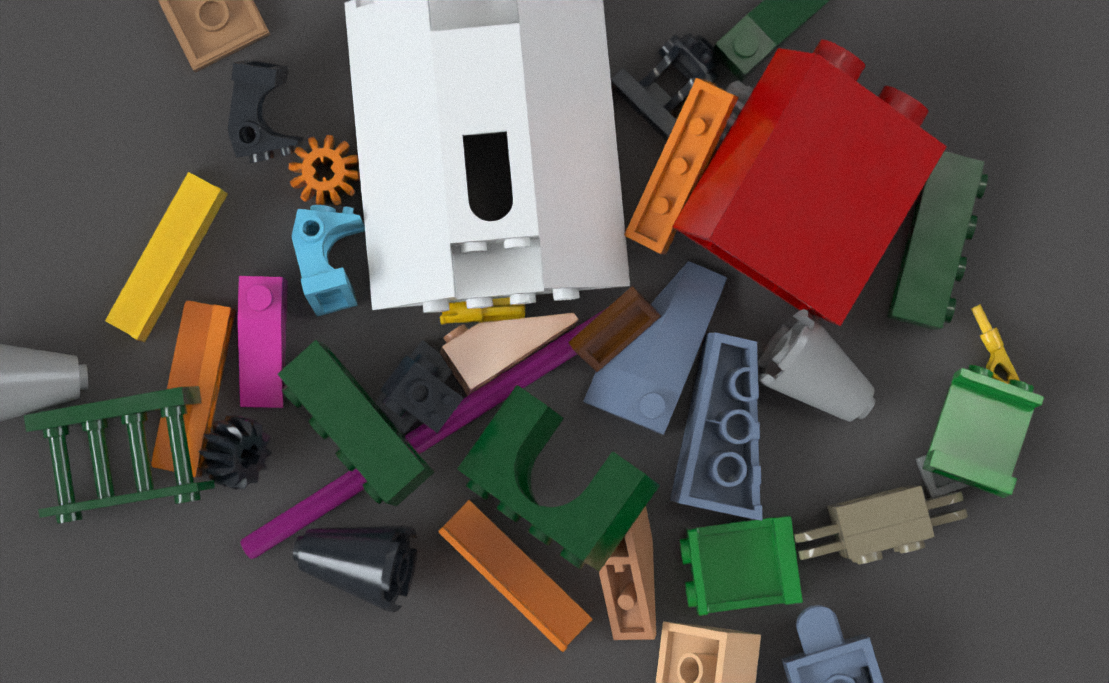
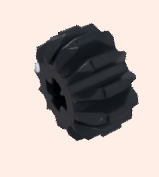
(235, 452)

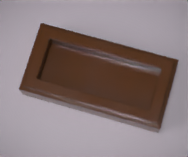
(614, 329)

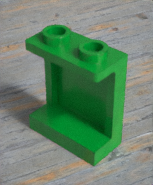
(741, 565)

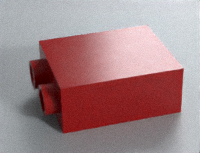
(812, 180)

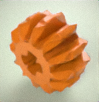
(310, 175)

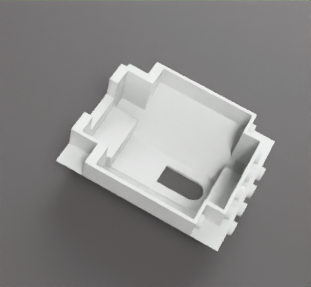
(475, 68)

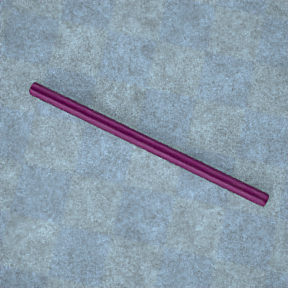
(420, 438)

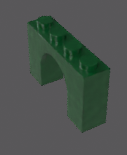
(587, 525)

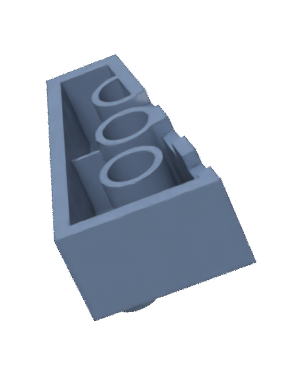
(721, 435)

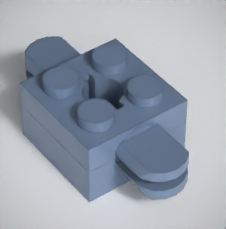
(827, 654)

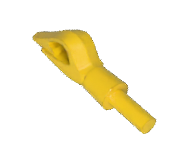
(994, 345)

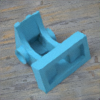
(324, 286)

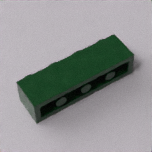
(936, 241)
(355, 424)

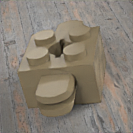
(881, 522)

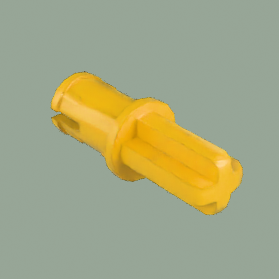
(499, 311)

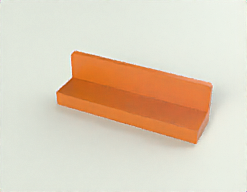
(681, 164)
(197, 362)
(515, 575)

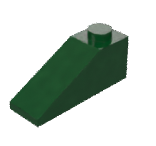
(763, 33)

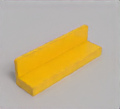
(166, 257)

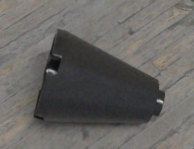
(361, 561)

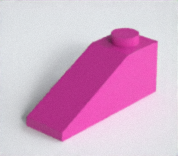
(262, 340)

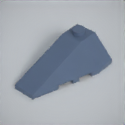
(651, 371)

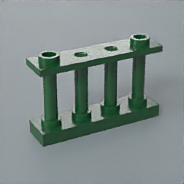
(133, 414)

